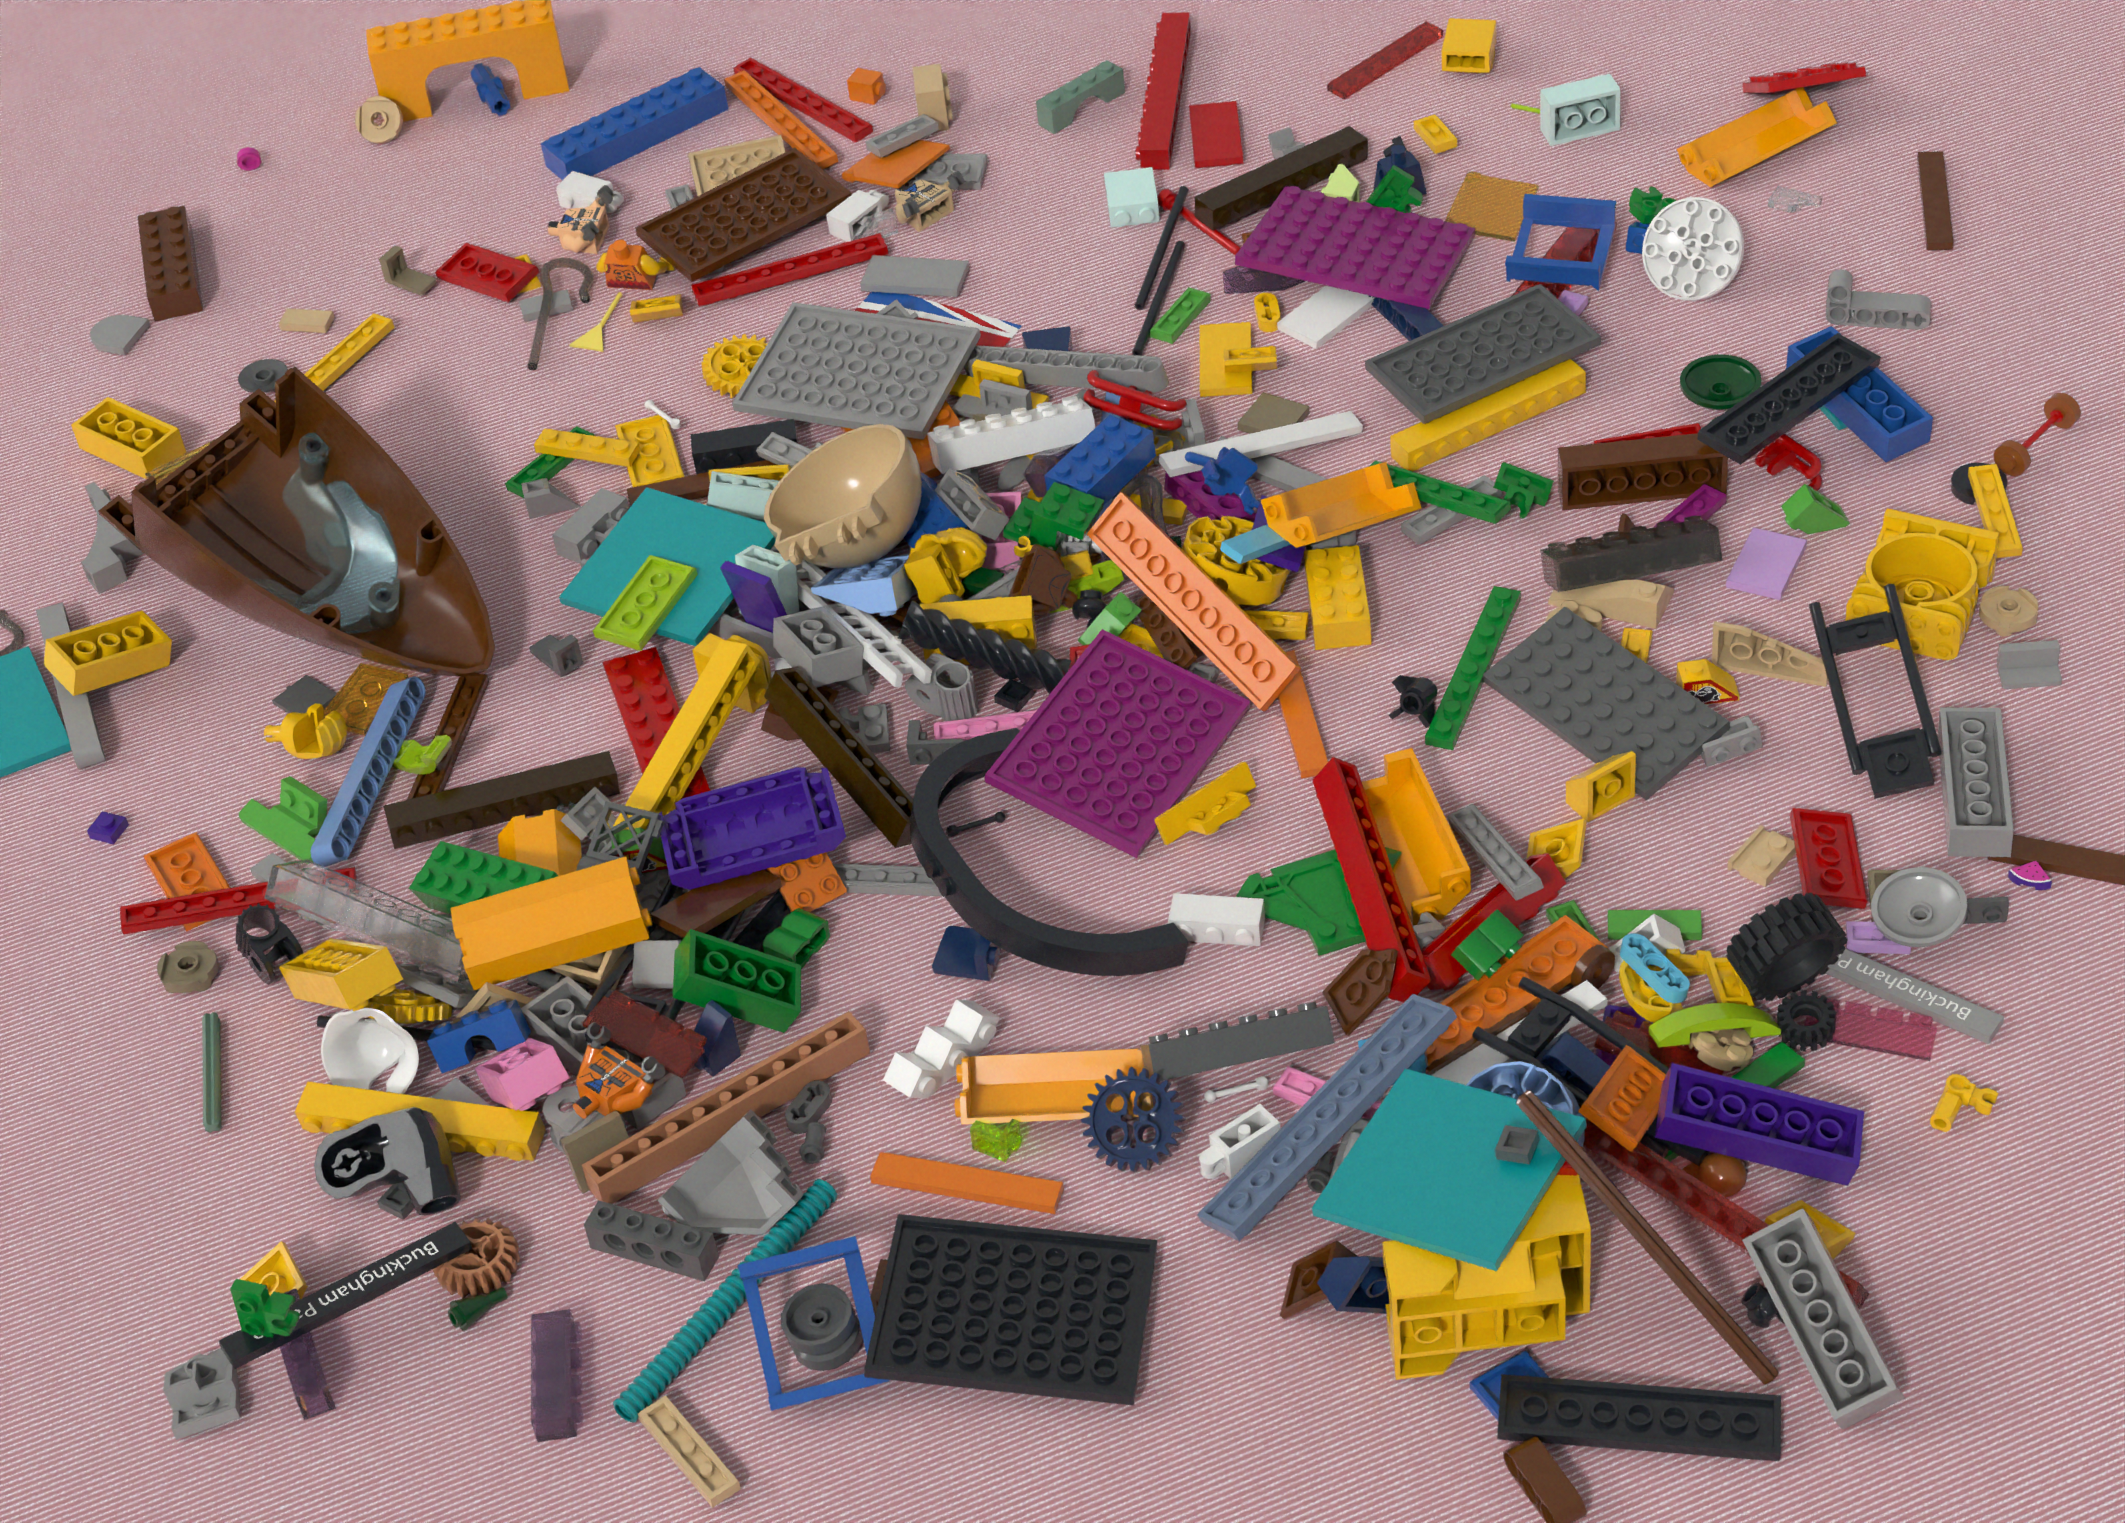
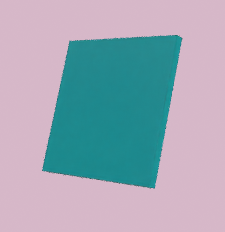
(676, 532)
(28, 717)
(1432, 1171)

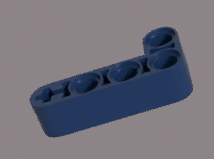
(1575, 1063)

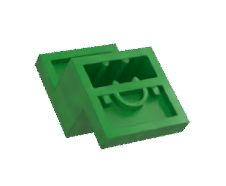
(1058, 514)

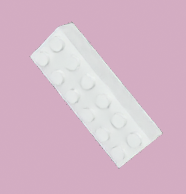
(1010, 435)

